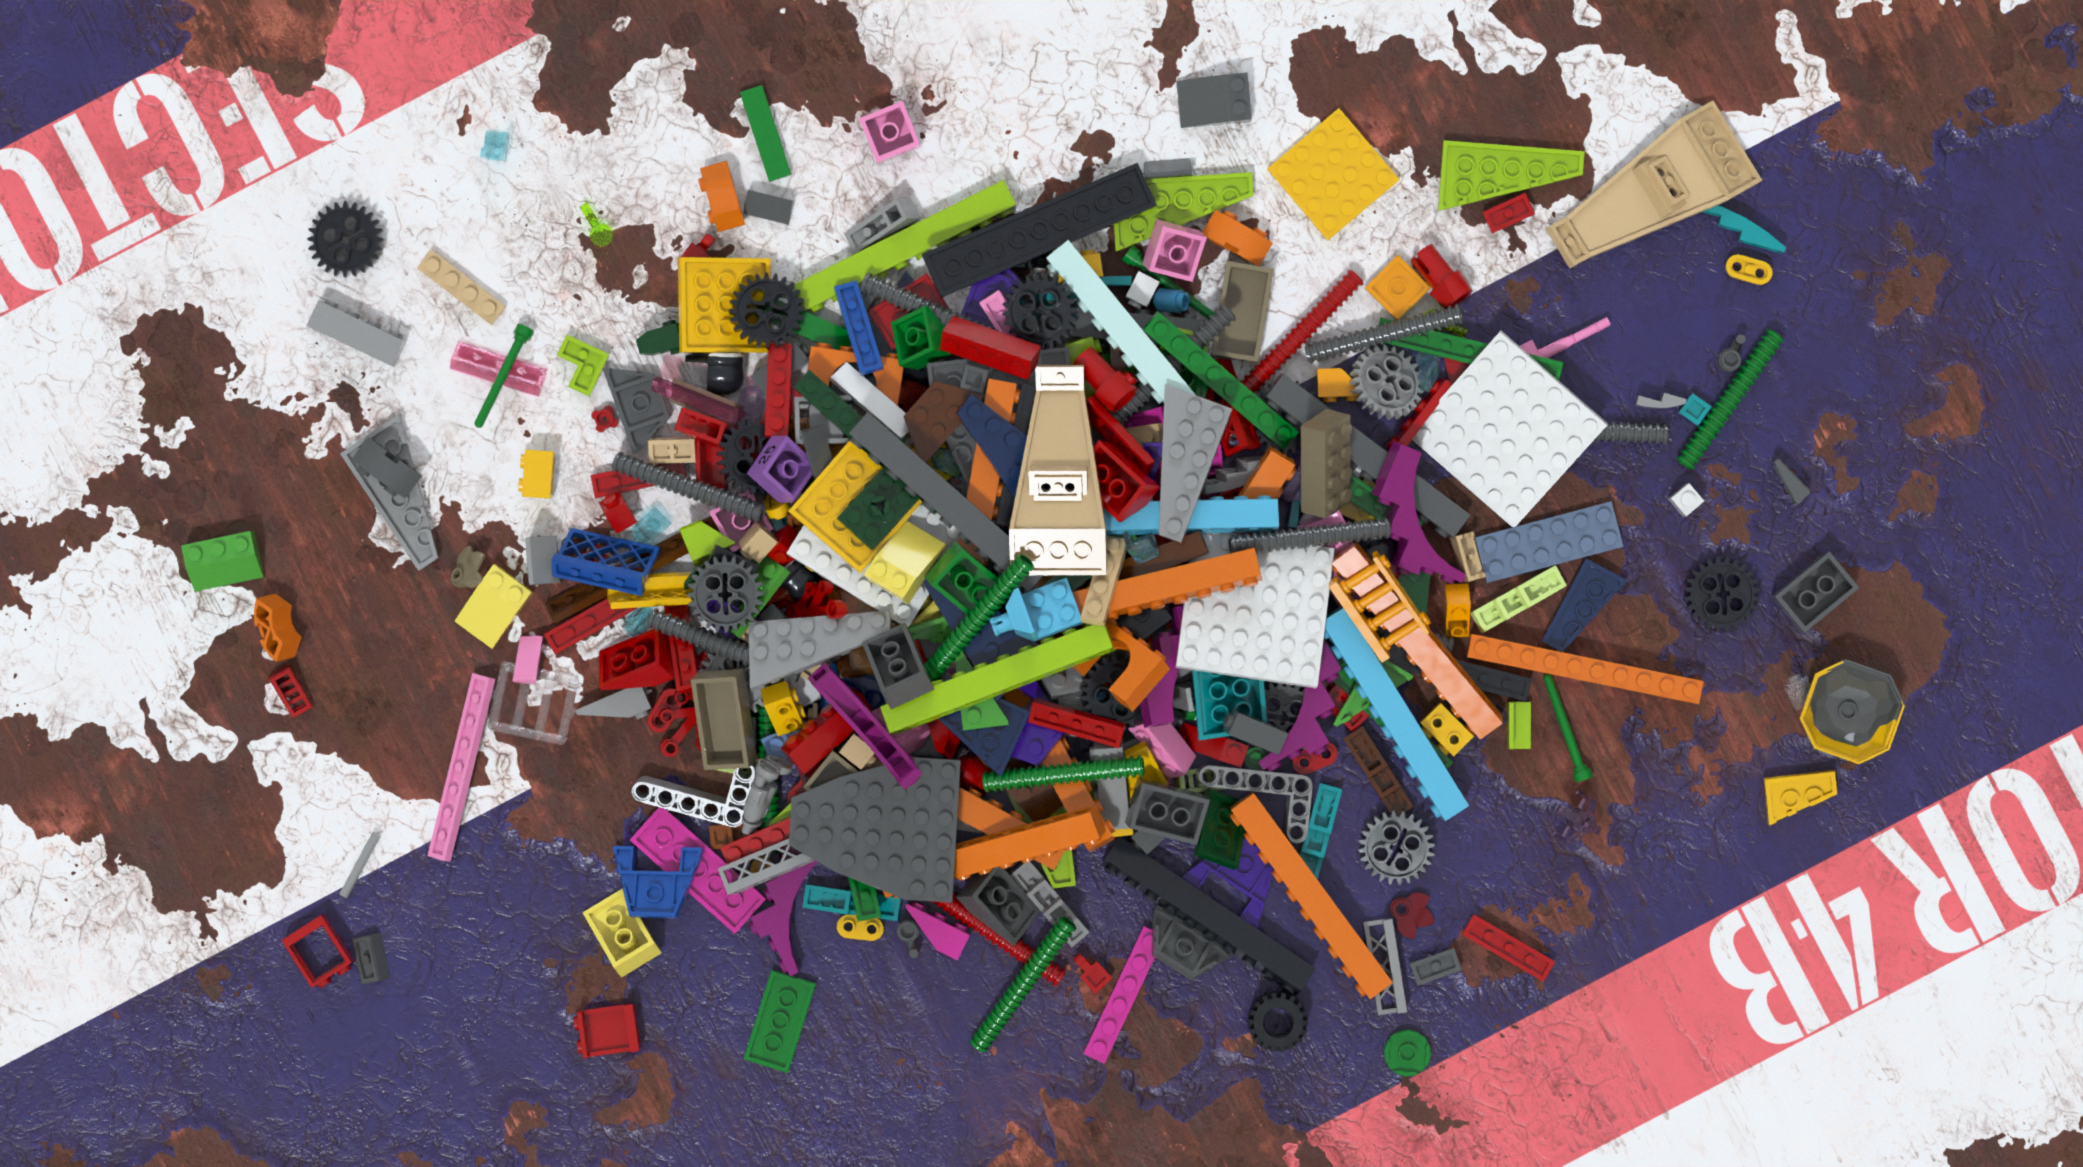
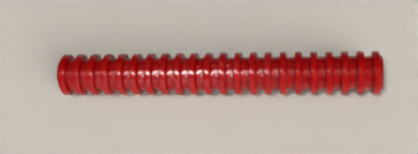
(1302, 331)
(1019, 950)

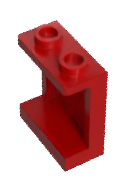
(607, 1030)

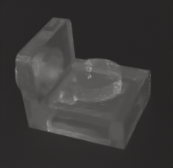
(1797, 690)

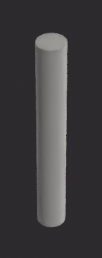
(360, 864)

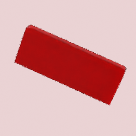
(707, 467)

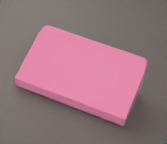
(528, 659)

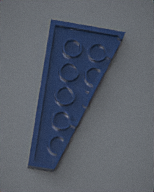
(990, 744)

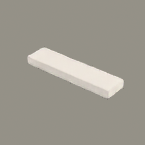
(871, 399)

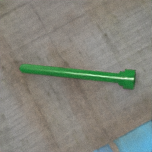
(1134, 258)
(521, 335)
(1581, 771)

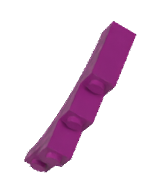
(1396, 490)
(1158, 704)
(866, 725)
(1306, 730)
(777, 918)

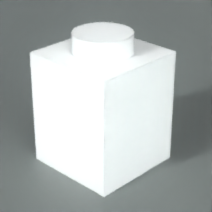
(1141, 290)
(1686, 500)

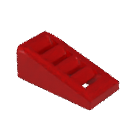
(297, 687)

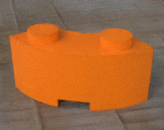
(722, 196)
(1237, 238)
(275, 625)

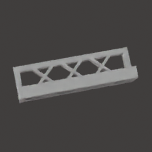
(764, 874)
(1394, 965)

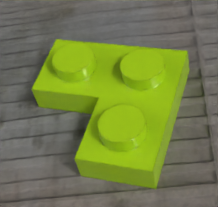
(589, 362)

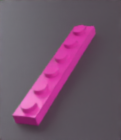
(1121, 998)

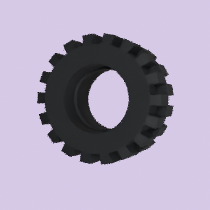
(1286, 1040)

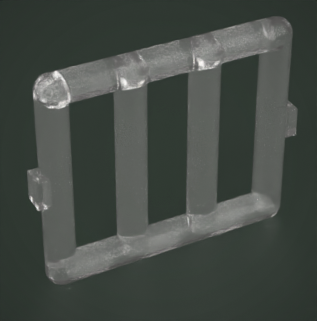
(538, 733)

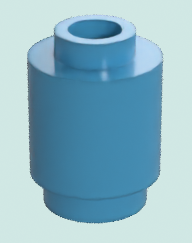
(1171, 300)

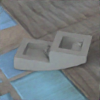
(1666, 401)

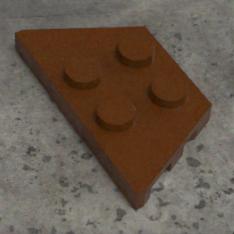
(935, 417)

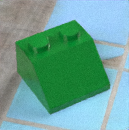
(918, 338)

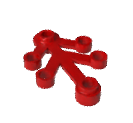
(835, 608)
(688, 712)

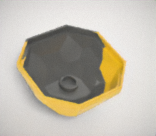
(1852, 711)

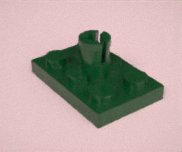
(877, 509)
(1220, 837)

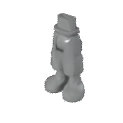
(763, 790)

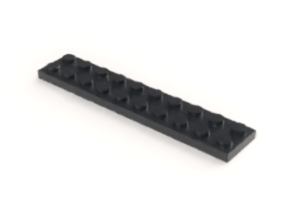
(1039, 230)

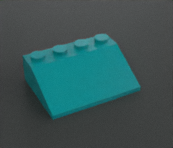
(1220, 693)

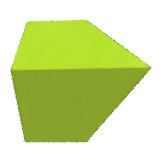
(701, 540)

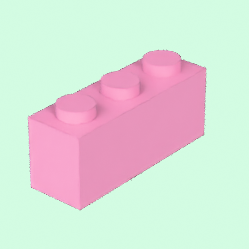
(1167, 747)

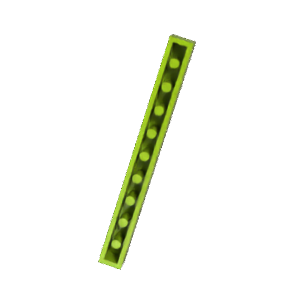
(908, 244)
(1000, 677)

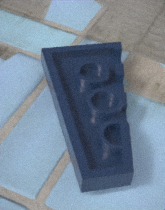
(1584, 599)

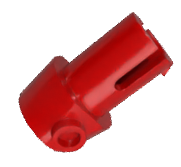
(1447, 286)
(1111, 387)

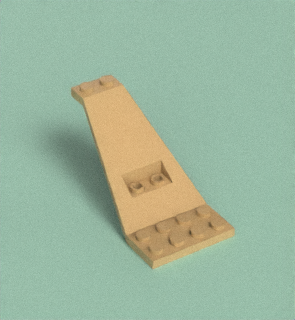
(1696, 163)
(1059, 526)

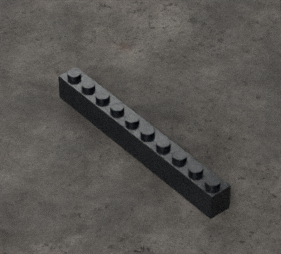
(1207, 916)

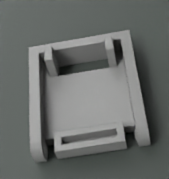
(832, 433)

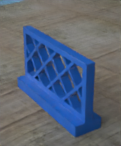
(601, 572)

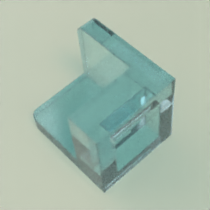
(495, 146)
(1142, 548)

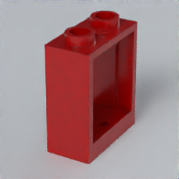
(324, 979)

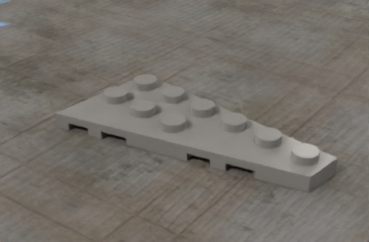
(1189, 445)
(406, 515)
(802, 643)

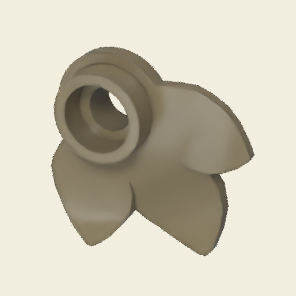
(467, 568)

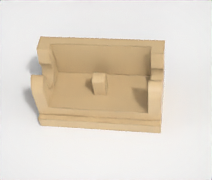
(672, 449)
(1467, 556)

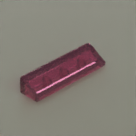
(487, 365)
(697, 400)

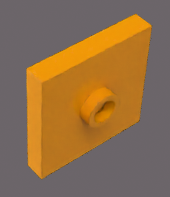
(1397, 287)

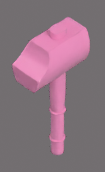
(1564, 343)

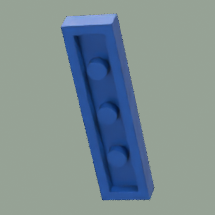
(858, 328)

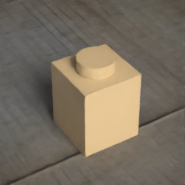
(757, 542)
(858, 753)

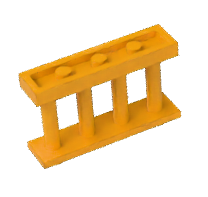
(1368, 627)

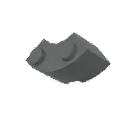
(386, 467)

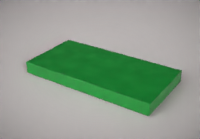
(779, 1021)

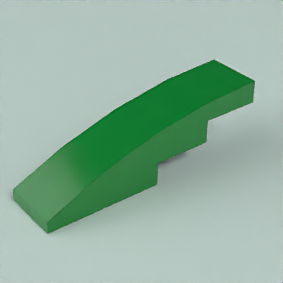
(816, 329)

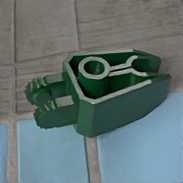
(660, 340)

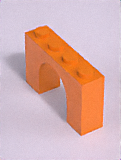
(827, 361)
(1143, 671)

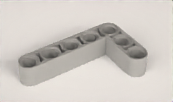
(1265, 786)
(701, 798)

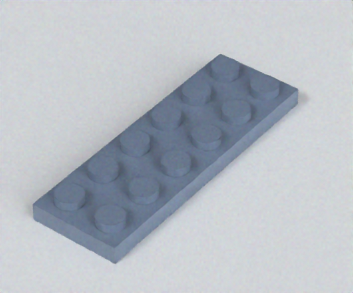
(1549, 542)

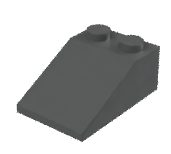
(1214, 100)
(999, 903)

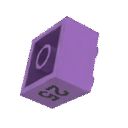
(781, 469)

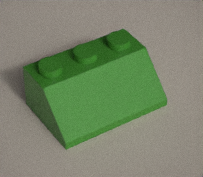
(223, 561)

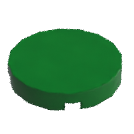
(1407, 1052)

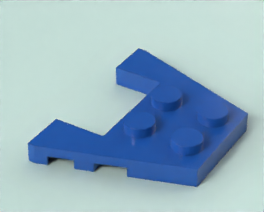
(656, 892)

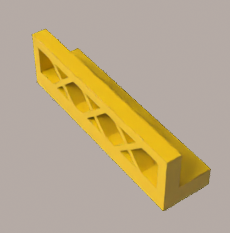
(660, 590)

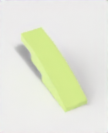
(1518, 599)

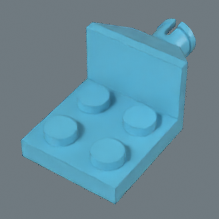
(1039, 612)

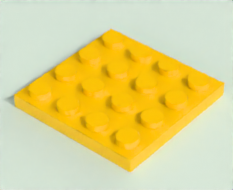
(1333, 174)
(704, 303)
(830, 497)

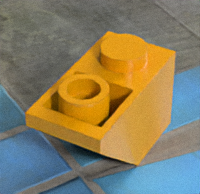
(1334, 384)
(1457, 610)

